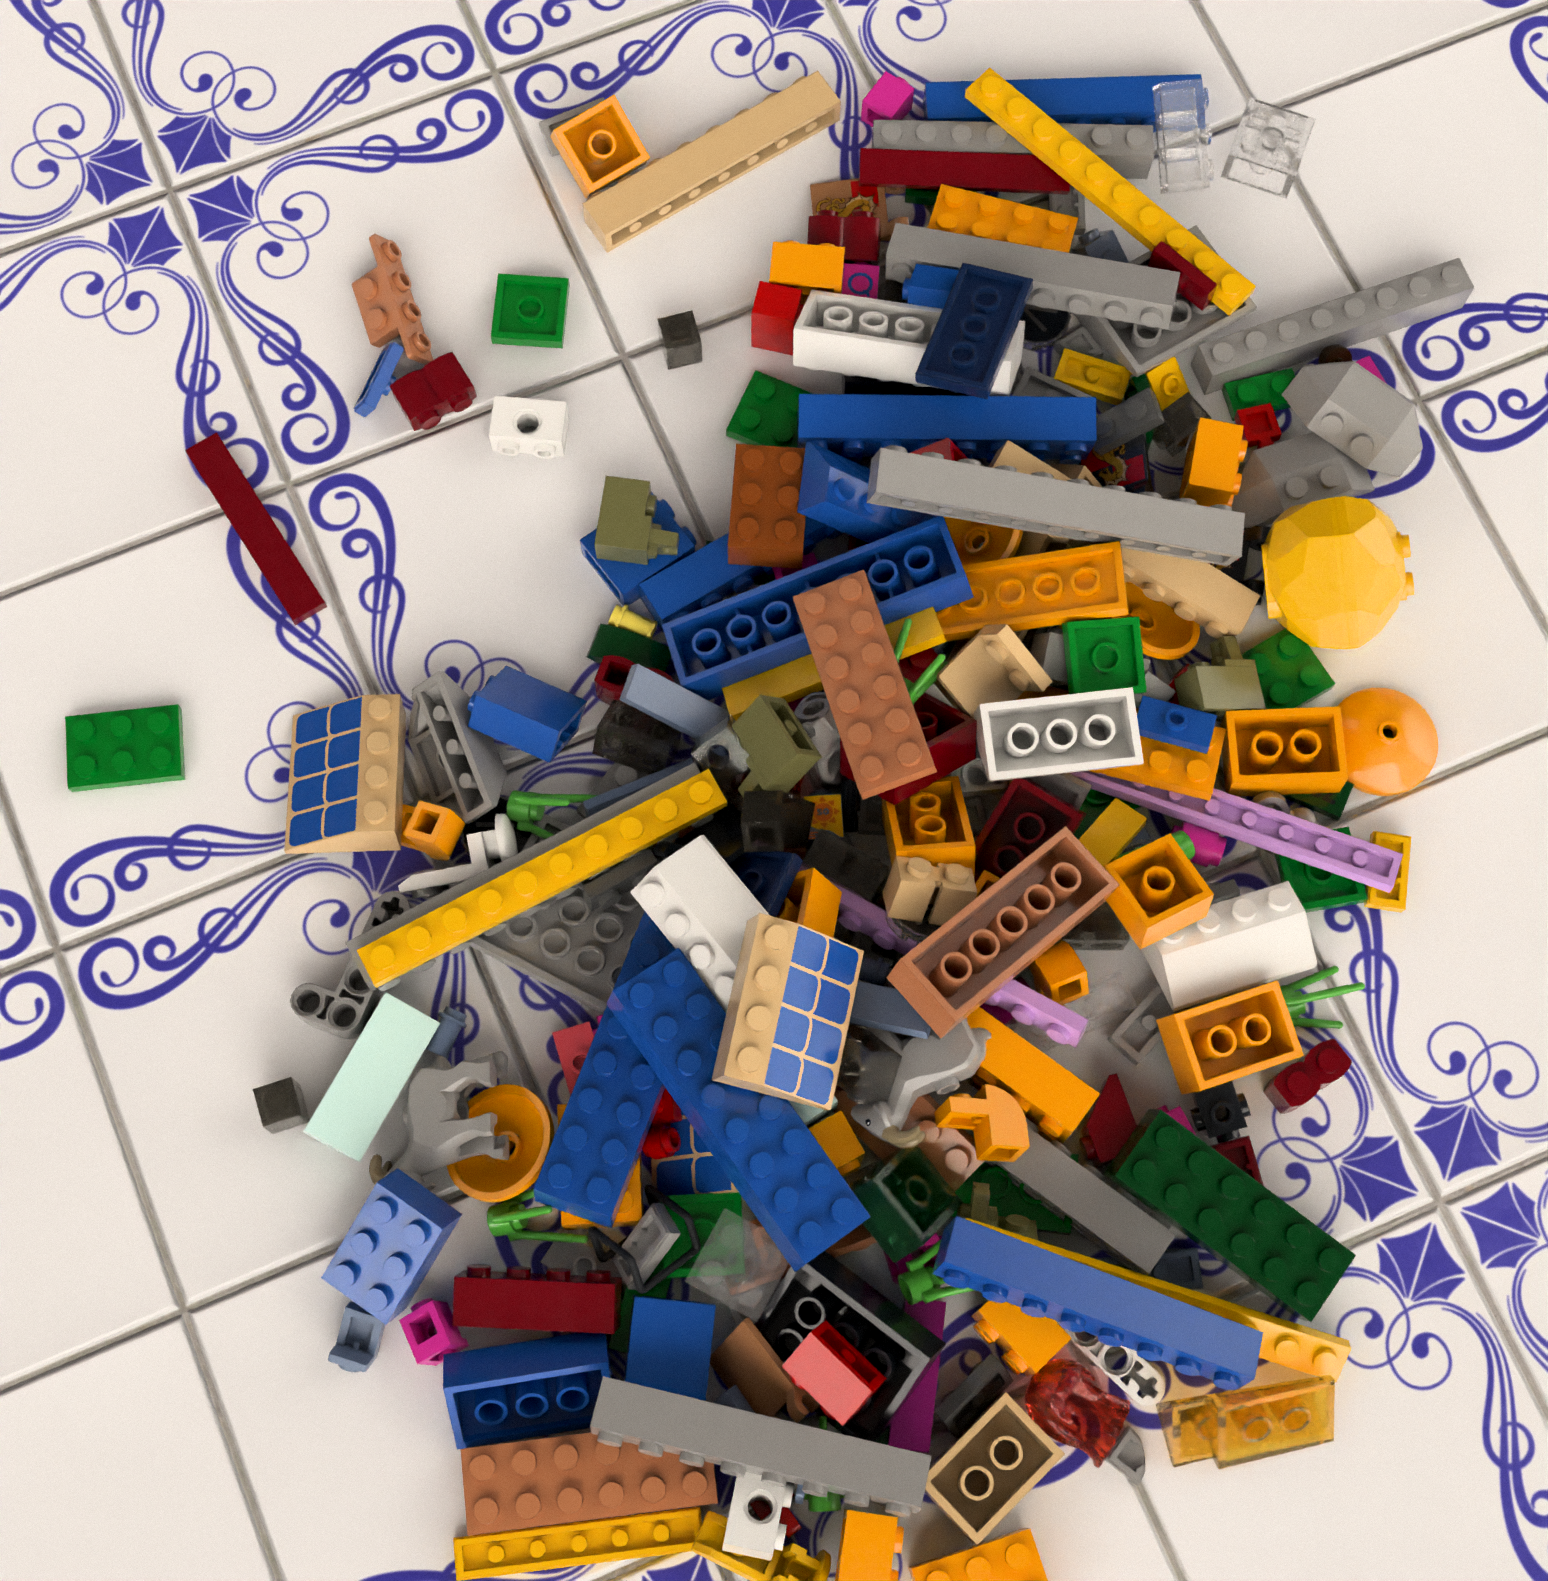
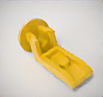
(785, 1565)

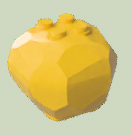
(1335, 571)

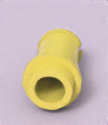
(631, 621)

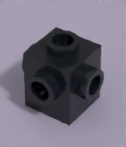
(1235, 1110)

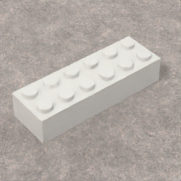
(877, 339)

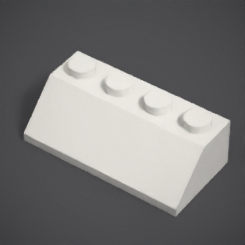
(1058, 734)
(701, 911)
(1234, 947)

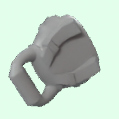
(820, 726)

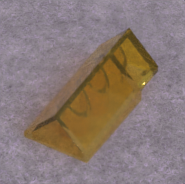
(1249, 1422)

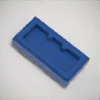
(379, 380)
(1175, 724)

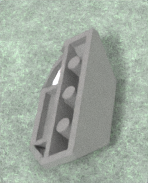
(1357, 415)
(1296, 474)
(454, 760)

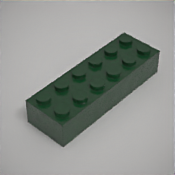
(1230, 1214)

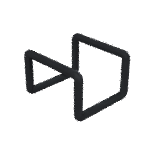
(651, 1194)

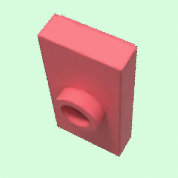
(572, 1049)

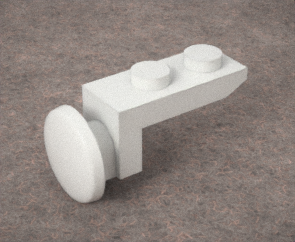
(483, 850)

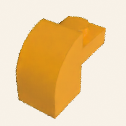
(431, 829)
(1060, 974)
(994, 1118)

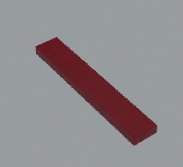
(958, 169)
(256, 528)

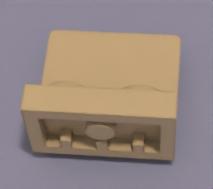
(992, 670)

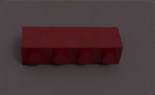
(537, 1300)

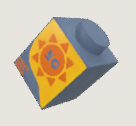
(826, 814)

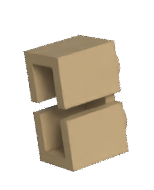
(917, 884)

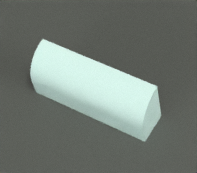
(371, 1077)

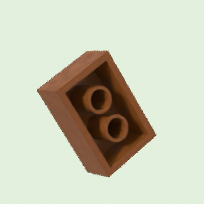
(764, 507)

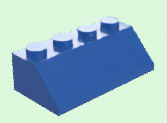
(836, 495)
(524, 1388)

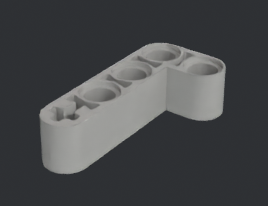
(345, 995)

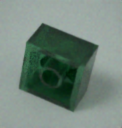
(905, 1201)

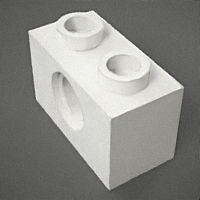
(515, 413)
(750, 1536)

